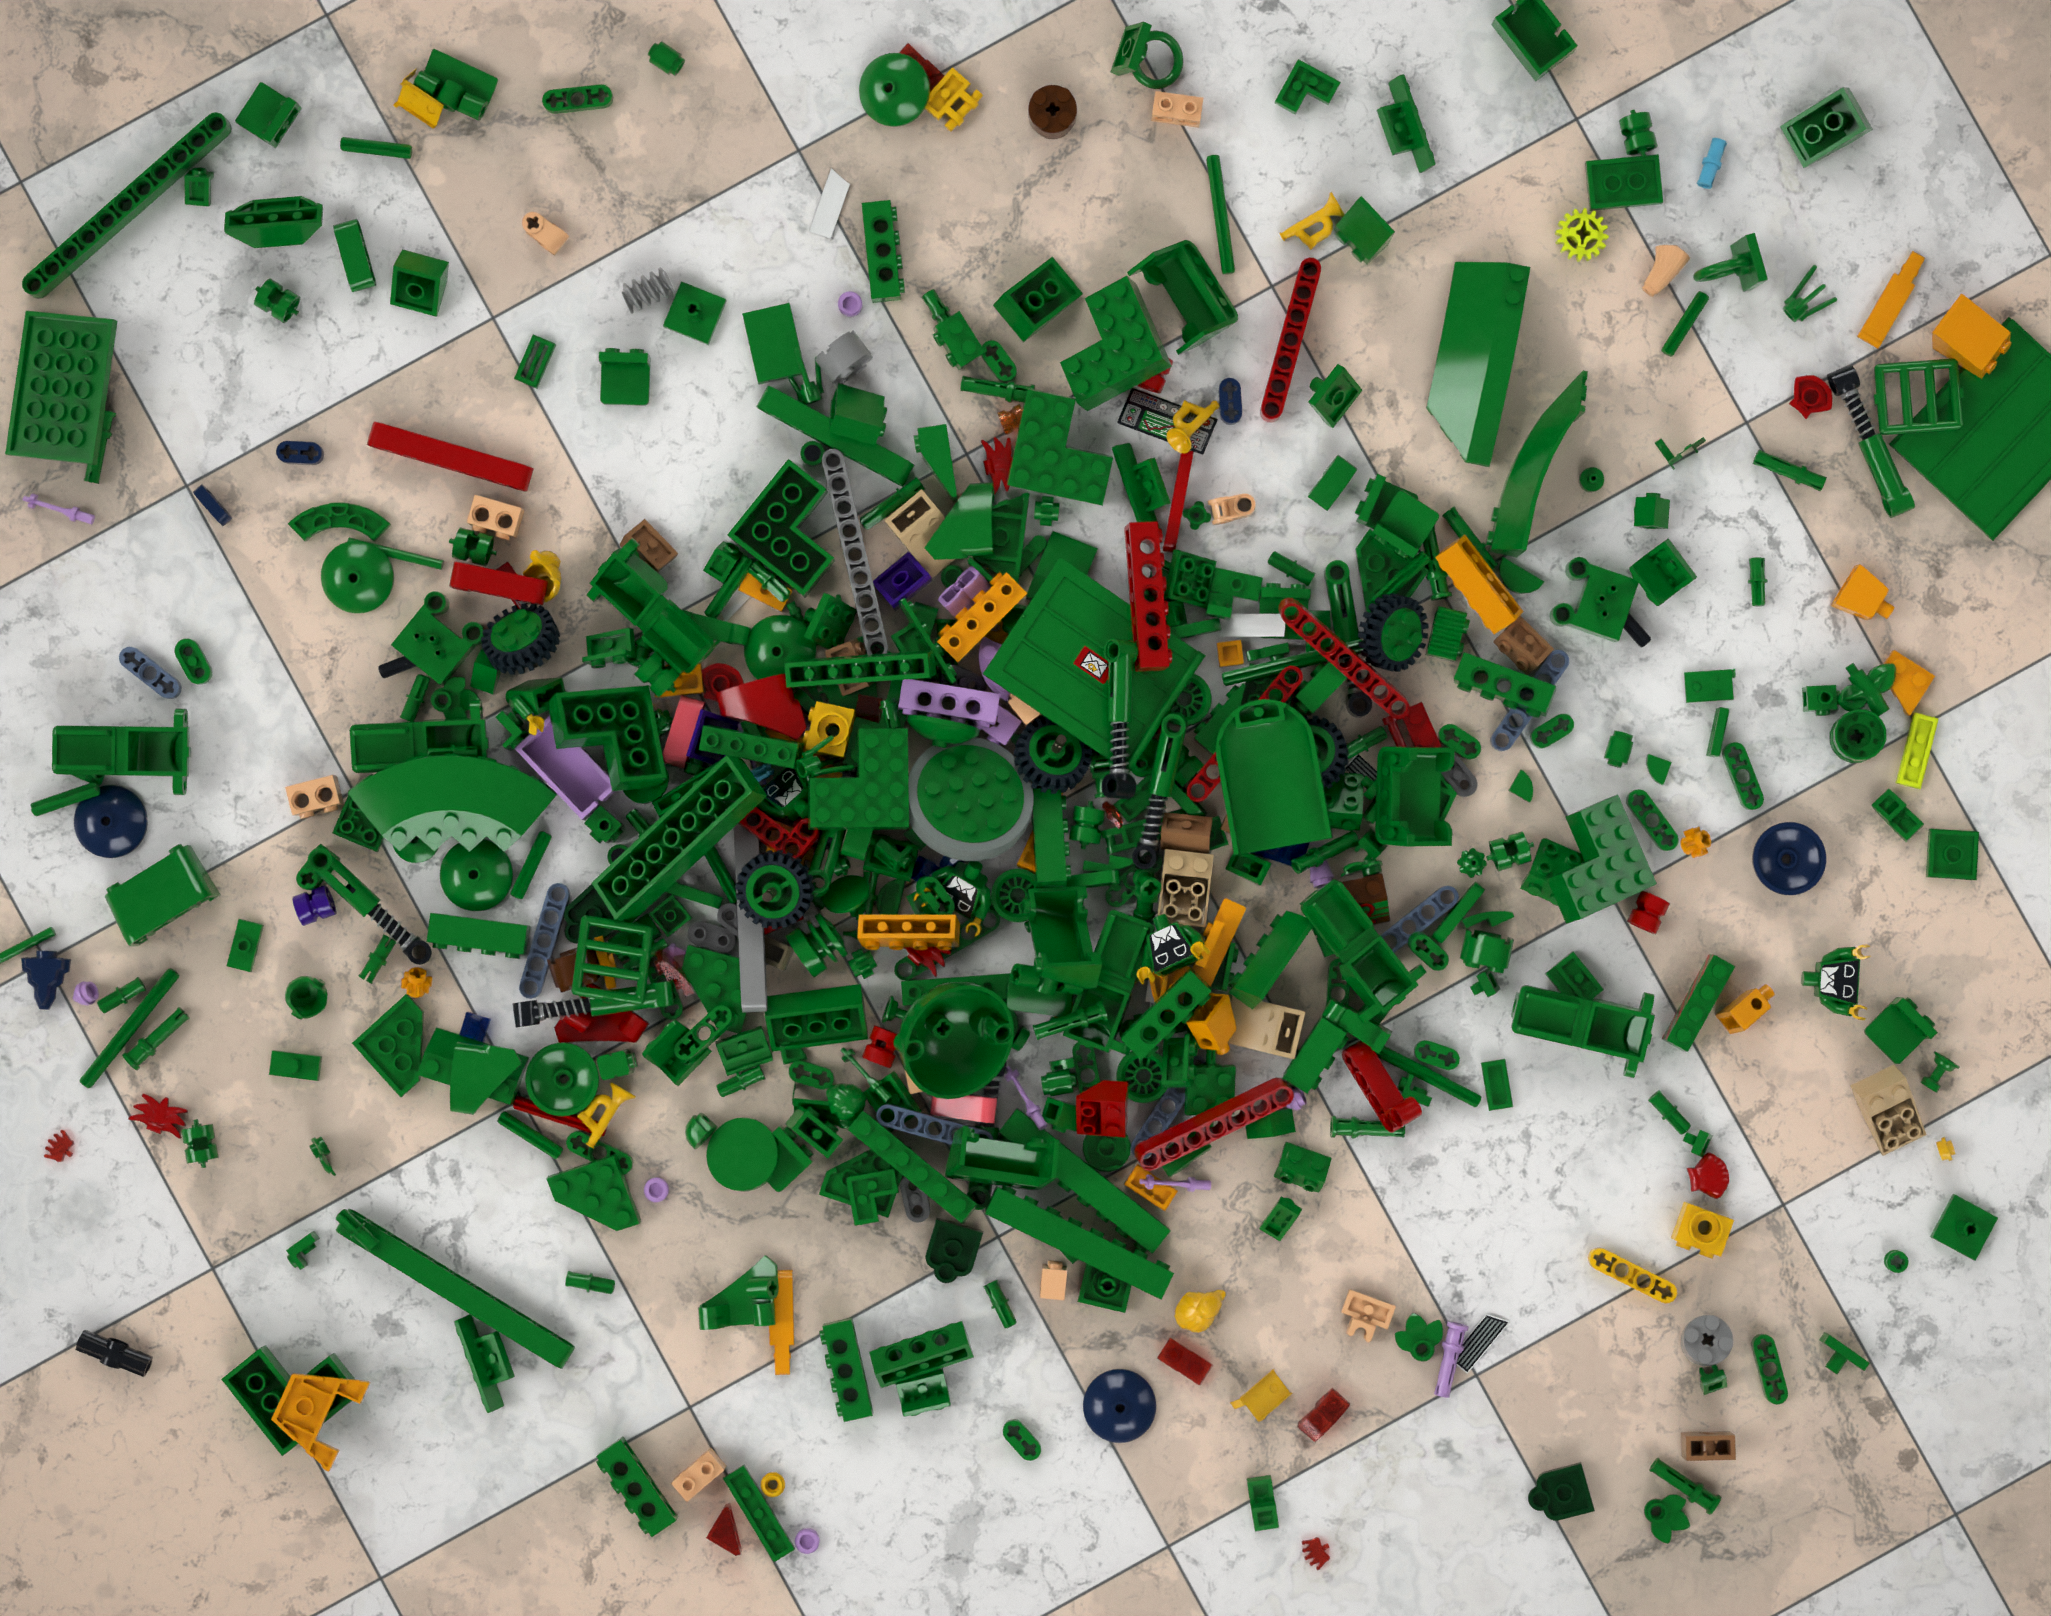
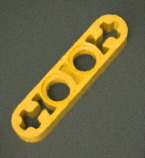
(1633, 1273)

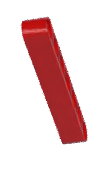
(1290, 328)
(450, 456)
(1349, 668)
(1286, 690)
(1202, 1122)

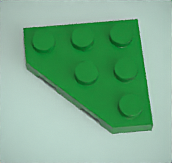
(1379, 565)
(715, 981)
(395, 1045)
(835, 1183)
(597, 1192)

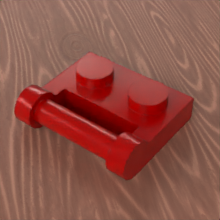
(1418, 727)

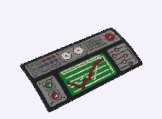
(1155, 418)

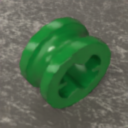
(1890, 1255)

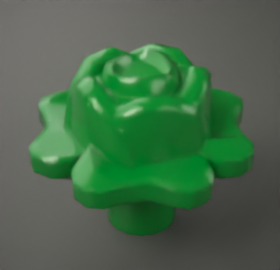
(663, 721)
(1472, 862)

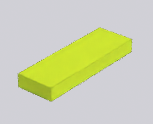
(1917, 750)

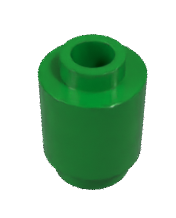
(666, 58)
(1618, 749)
(1058, 1082)

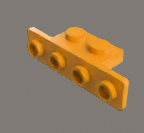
(1218, 939)

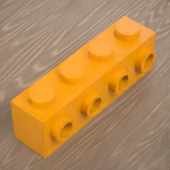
(1479, 584)
(981, 617)
(908, 931)

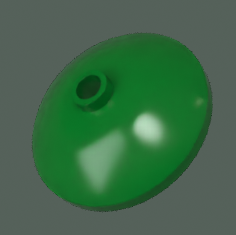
(909, 90)
(373, 573)
(774, 632)
(941, 730)
(493, 878)
(544, 1080)

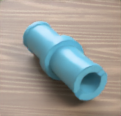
(1711, 163)

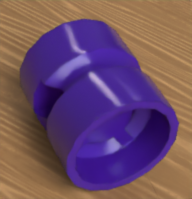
(314, 905)

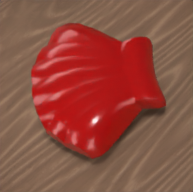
(1811, 395)
(719, 678)
(1709, 1176)

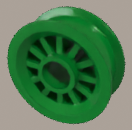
(1205, 704)
(996, 888)
(1135, 1096)

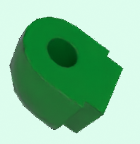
(699, 1130)

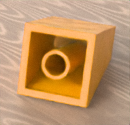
(1971, 337)

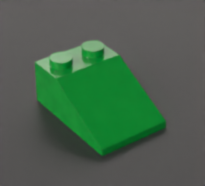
(1826, 127)
(1364, 231)
(1037, 299)
(936, 453)
(1069, 549)

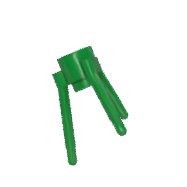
(1796, 308)
(810, 392)
(812, 765)

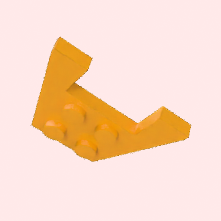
(306, 1406)

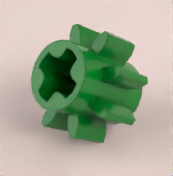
(1046, 511)
(862, 963)

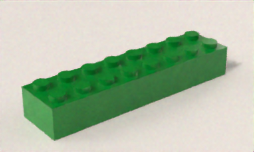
(679, 839)

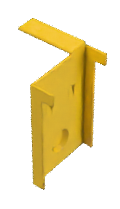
(419, 103)
(1263, 1396)

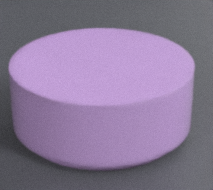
(850, 304)
(656, 1189)
(807, 1540)

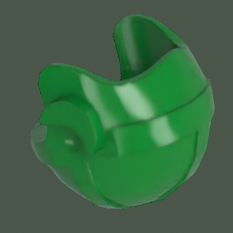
(306, 997)

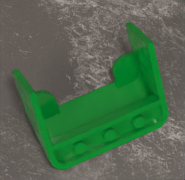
(1192, 291)
(1002, 1162)

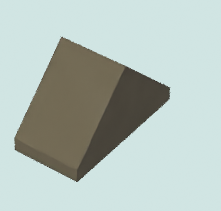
(777, 953)

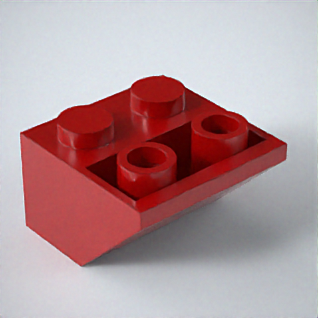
(1103, 1109)

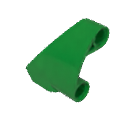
(967, 526)
(478, 1073)
(745, 1300)

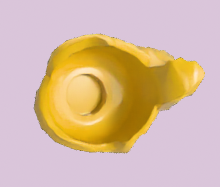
(545, 567)
(1198, 1310)

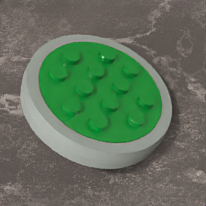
(969, 800)

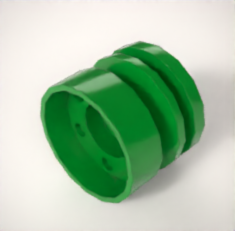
(1864, 724)
(817, 944)

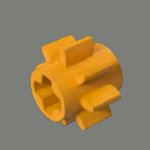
(1695, 842)
(416, 982)

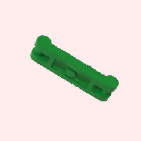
(1130, 833)

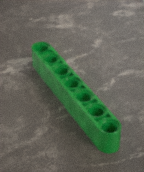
(817, 425)

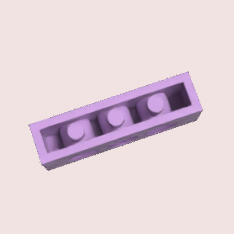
(987, 702)

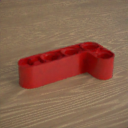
(498, 583)
(785, 838)
(1379, 1087)

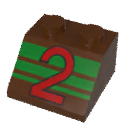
(1371, 896)

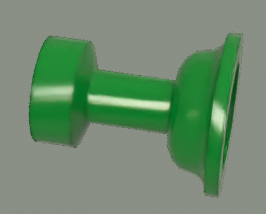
(892, 1011)
(1943, 1064)

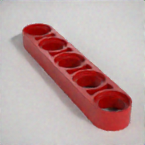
(1178, 502)

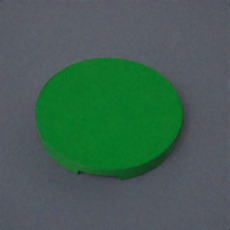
(742, 1154)

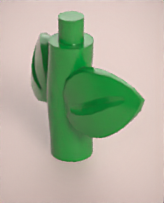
(1868, 688)

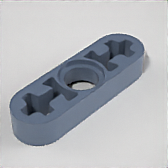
(140, 656)

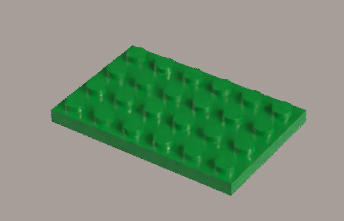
(61, 387)

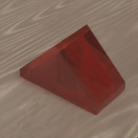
(725, 1532)

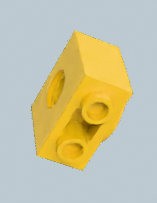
(823, 717)
(1710, 1242)

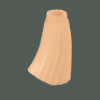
(1667, 264)

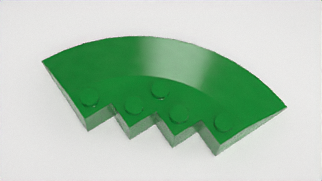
(451, 798)

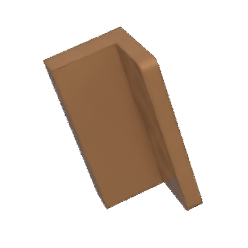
(1186, 833)

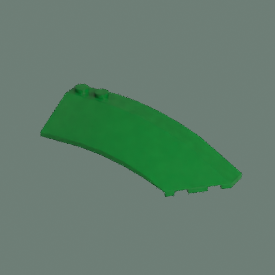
(1477, 354)
(1521, 489)

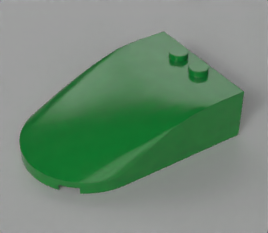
(1271, 778)

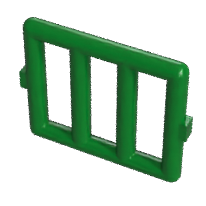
(1908, 426)
(581, 967)

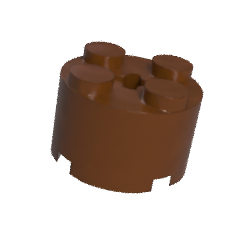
(1040, 118)
(563, 969)

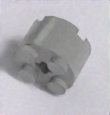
(844, 357)
(1704, 1354)

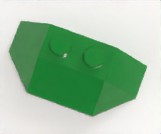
(274, 221)

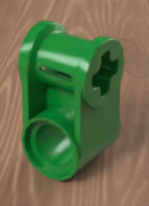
(319, 860)

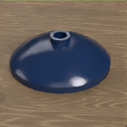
(126, 825)
(1805, 854)
(1115, 1388)

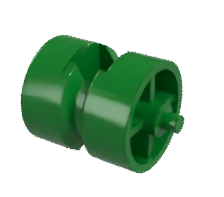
(1638, 133)
(274, 299)
(473, 547)
(654, 672)
(1187, 766)
(1087, 824)
(1510, 851)
(199, 1143)

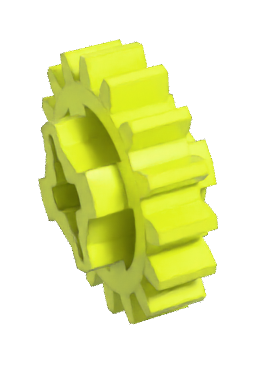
(1571, 234)

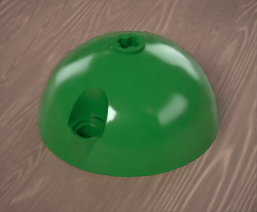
(944, 1039)

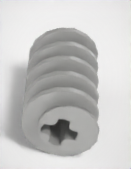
(647, 289)

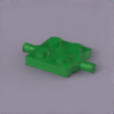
(1211, 1087)

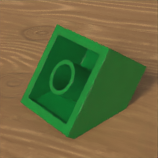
(418, 282)

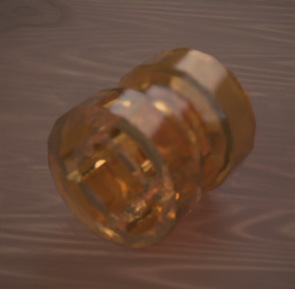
(1010, 419)

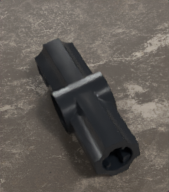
(114, 1353)

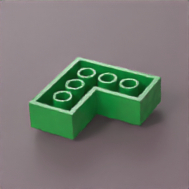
(1128, 347)
(1044, 461)
(772, 530)
(621, 723)
(872, 799)
(1612, 863)
(261, 1383)

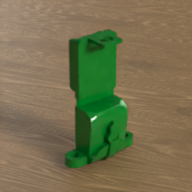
(638, 594)
(393, 743)
(125, 751)
(1121, 954)
(1367, 959)
(1586, 1023)

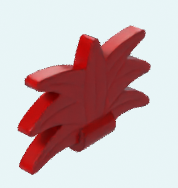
(998, 462)
(927, 957)
(159, 1116)

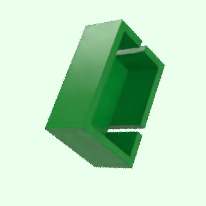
(1532, 36)

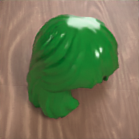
(846, 1102)

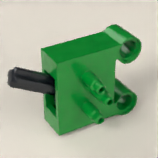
(1602, 604)
(431, 644)

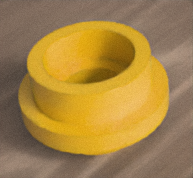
(1945, 1149)
(772, 1492)

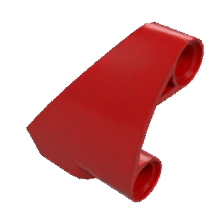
(766, 704)
(617, 1027)

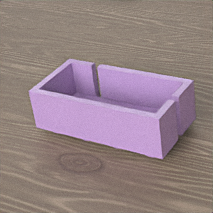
(567, 771)

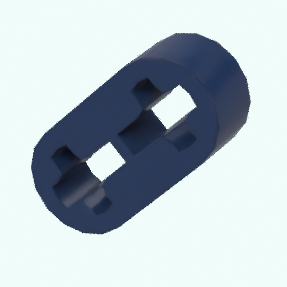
(1236, 401)
(300, 447)
(212, 505)

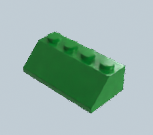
(1270, 959)
(816, 1017)
(438, 1064)

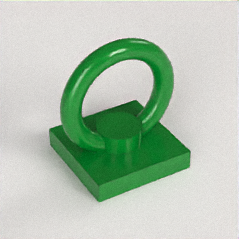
(1134, 49)
(1745, 263)

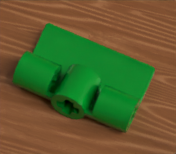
(456, 85)
(1036, 994)

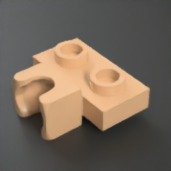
(1366, 1313)

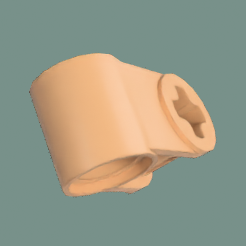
(547, 233)
(1229, 508)

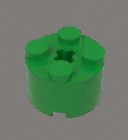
(1486, 950)

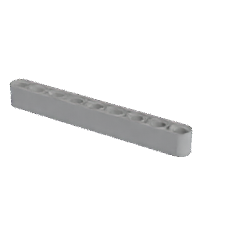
(850, 544)
(750, 935)

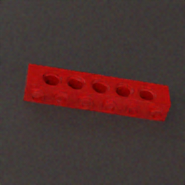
(1138, 583)

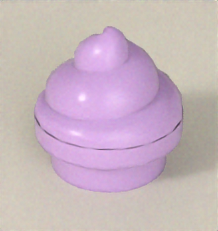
(86, 993)
(1298, 1100)

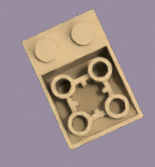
(914, 526)
(1185, 887)
(1267, 1028)
(1888, 1109)

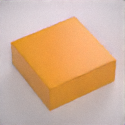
(1230, 653)

